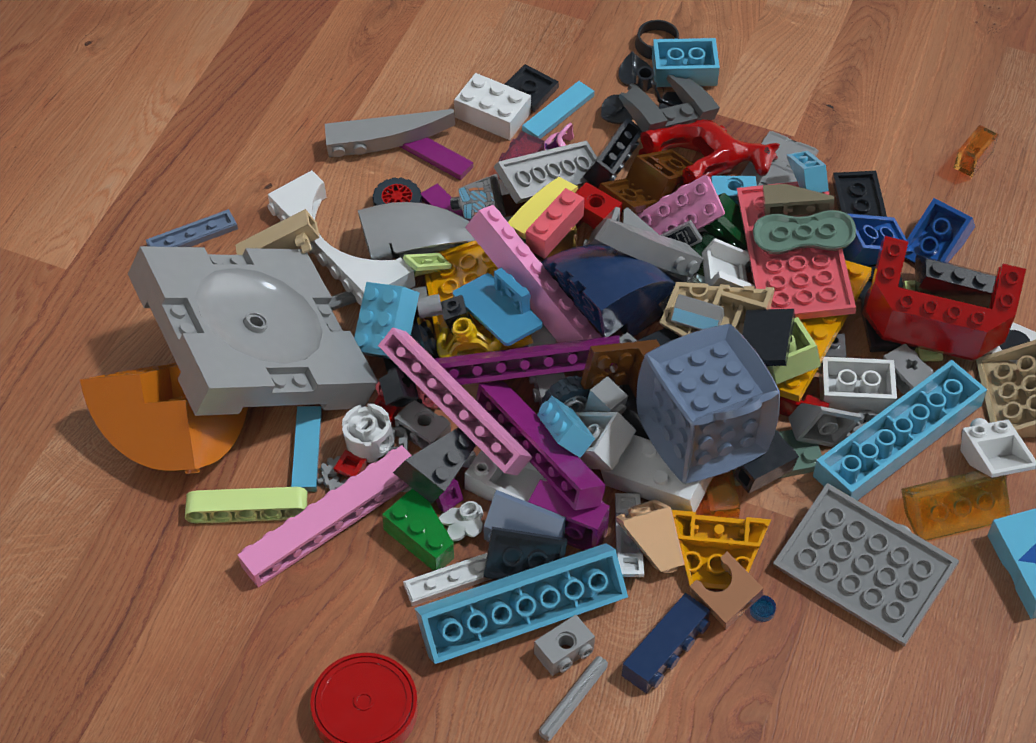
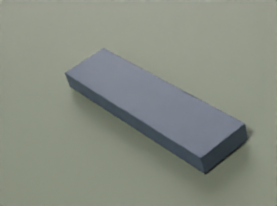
(196, 231)

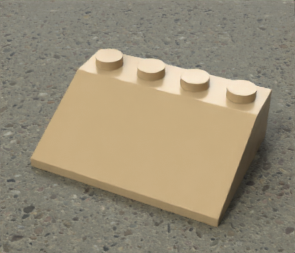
(1011, 386)

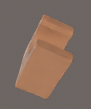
(733, 601)

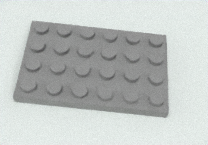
(866, 564)

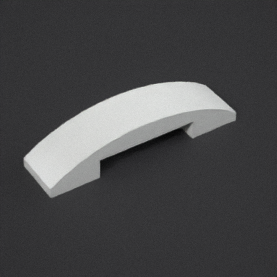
(628, 553)

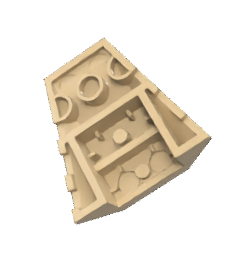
(732, 299)

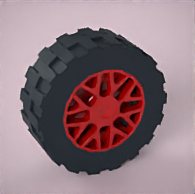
(396, 191)

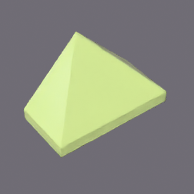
(426, 263)

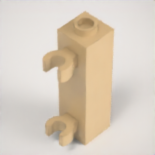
(290, 233)

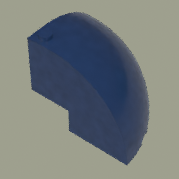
(611, 287)

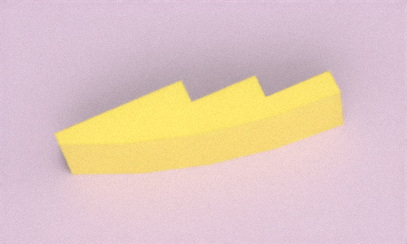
(537, 204)

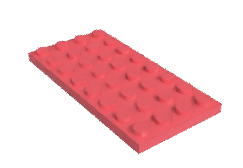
(804, 279)

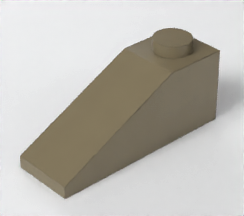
(794, 201)

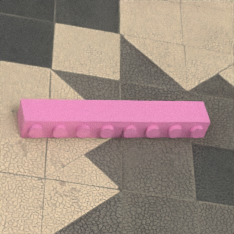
(515, 257)
(455, 401)
(324, 518)

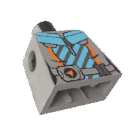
(479, 196)

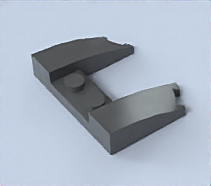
(647, 115)

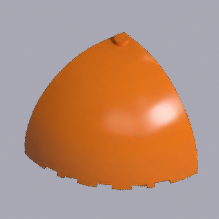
(153, 423)

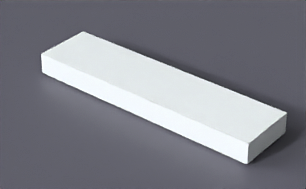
(446, 580)

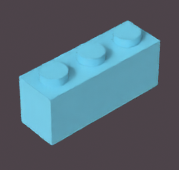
(565, 426)

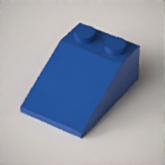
(940, 232)
(868, 238)

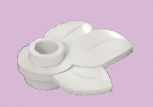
(463, 520)

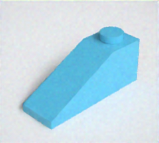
(809, 171)

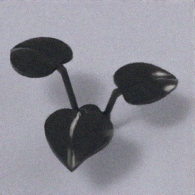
(640, 73)

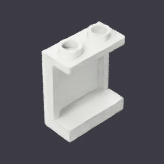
(725, 265)

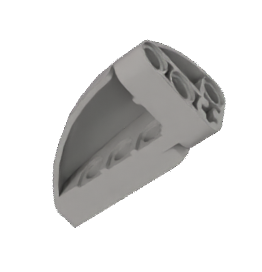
(411, 229)

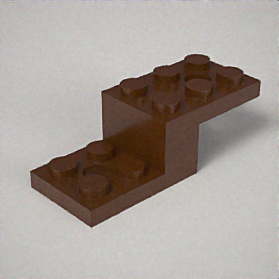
(648, 180)
(626, 363)

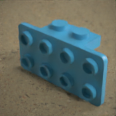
(500, 306)

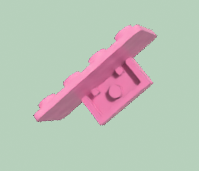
(690, 202)

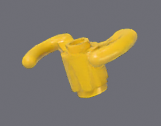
(465, 338)

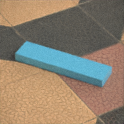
(558, 110)
(306, 447)

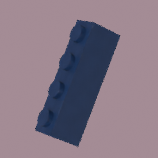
(666, 643)

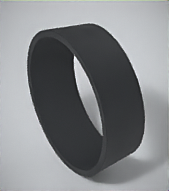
(645, 49)

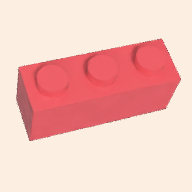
(555, 223)

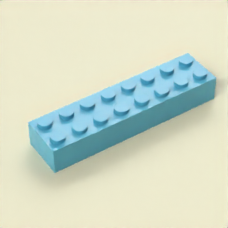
(900, 431)
(521, 603)

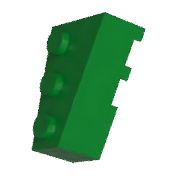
(419, 530)

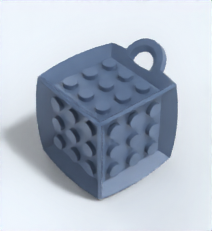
(707, 402)

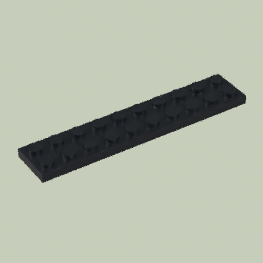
(861, 195)

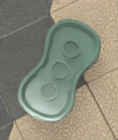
(825, 230)

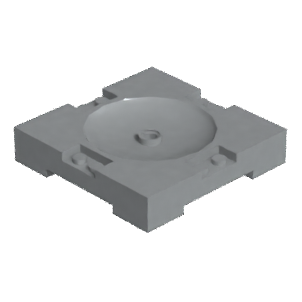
(251, 329)

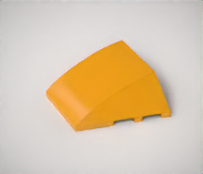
(709, 537)

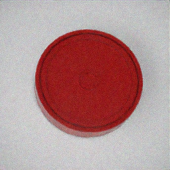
(364, 701)

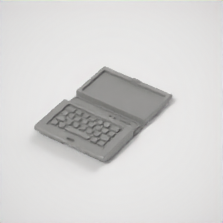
(780, 169)

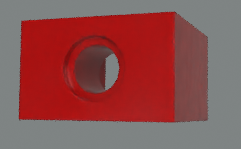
(596, 205)

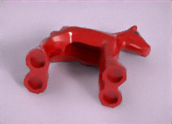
(718, 147)

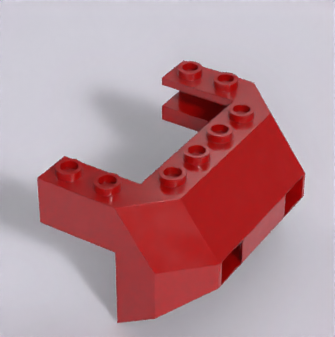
(936, 321)

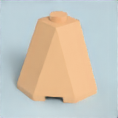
(654, 533)

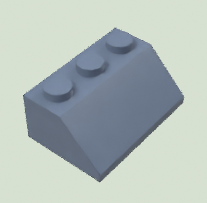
(520, 515)

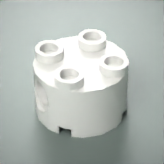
(368, 432)

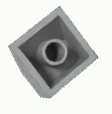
(822, 424)

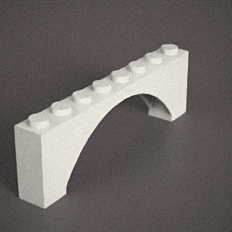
(352, 271)

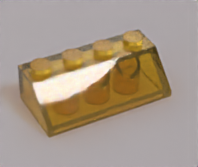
(955, 504)

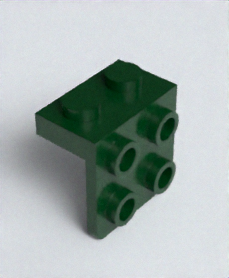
(729, 226)

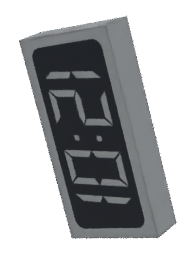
(685, 233)

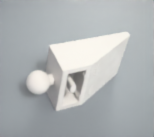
(995, 448)
(493, 478)

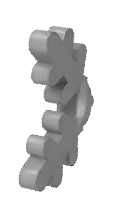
(328, 471)

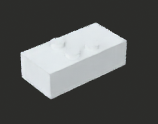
(646, 473)

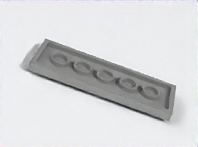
(530, 173)

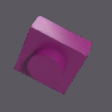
(450, 497)

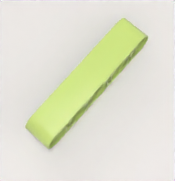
(244, 504)

